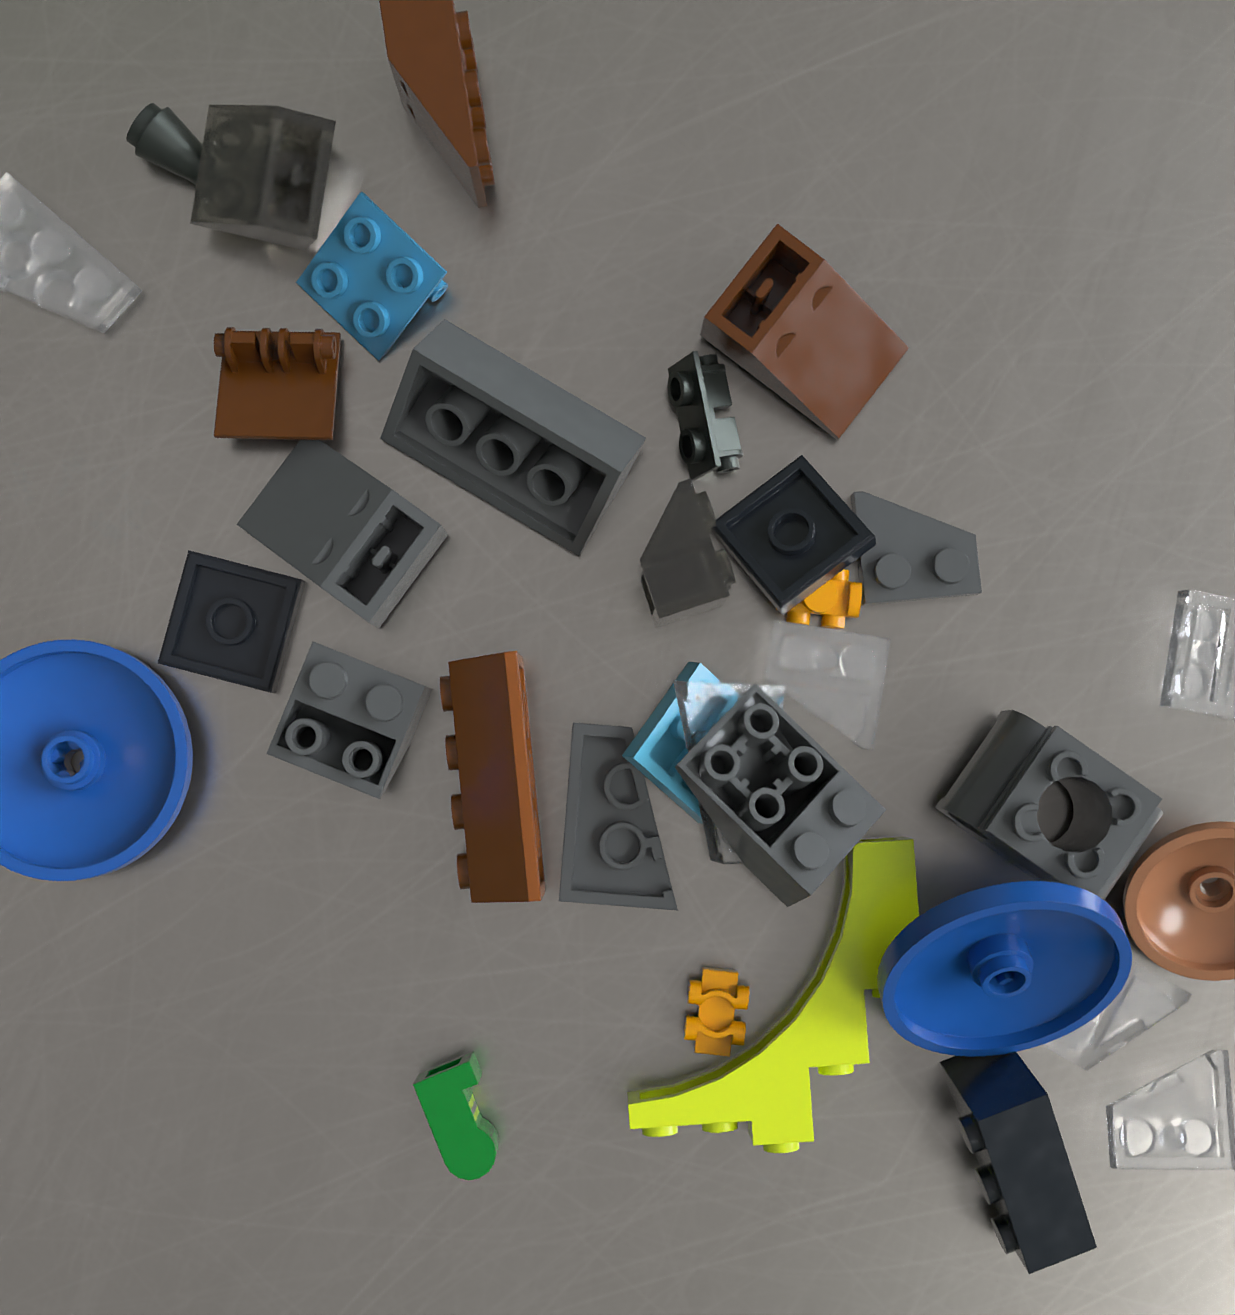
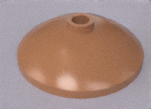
(1176, 915)

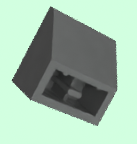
(348, 720)

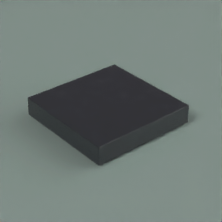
(793, 534)
(231, 621)

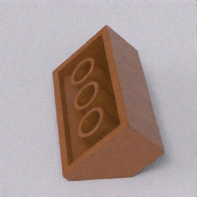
(495, 779)

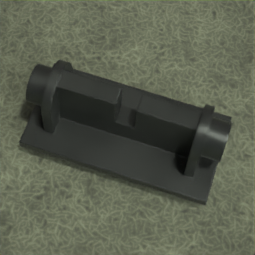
(696, 390)

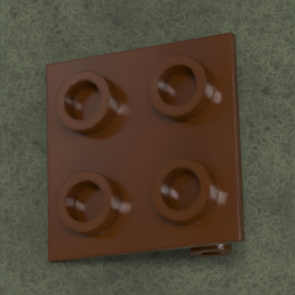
(277, 384)

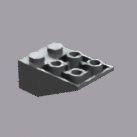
(343, 529)
(777, 796)

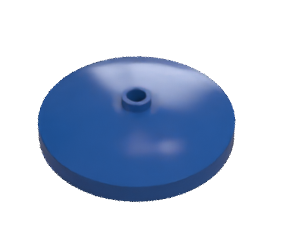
(133, 768)
(1004, 968)

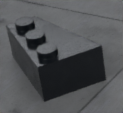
(1020, 1159)

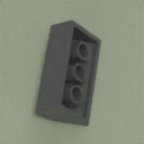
(510, 436)

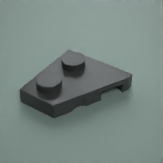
(913, 555)

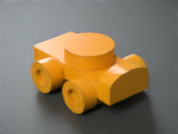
(832, 600)
(716, 1001)

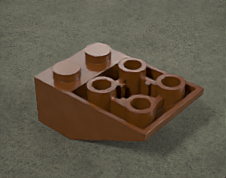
(439, 84)
(803, 332)

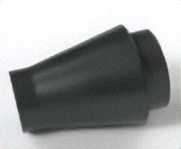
(165, 141)

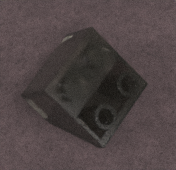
(263, 173)
(679, 565)

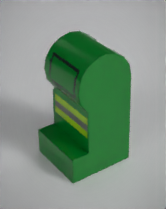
(461, 1133)

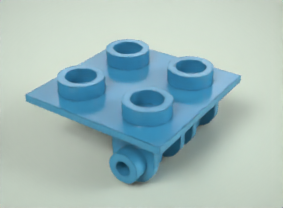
(372, 276)

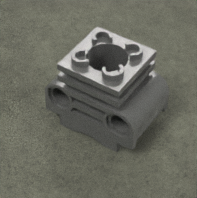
(1001, 794)

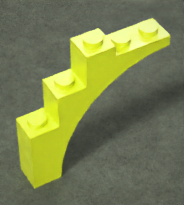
(821, 1030)

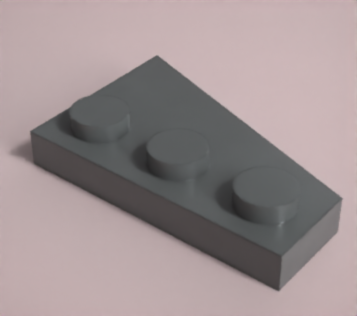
(610, 827)

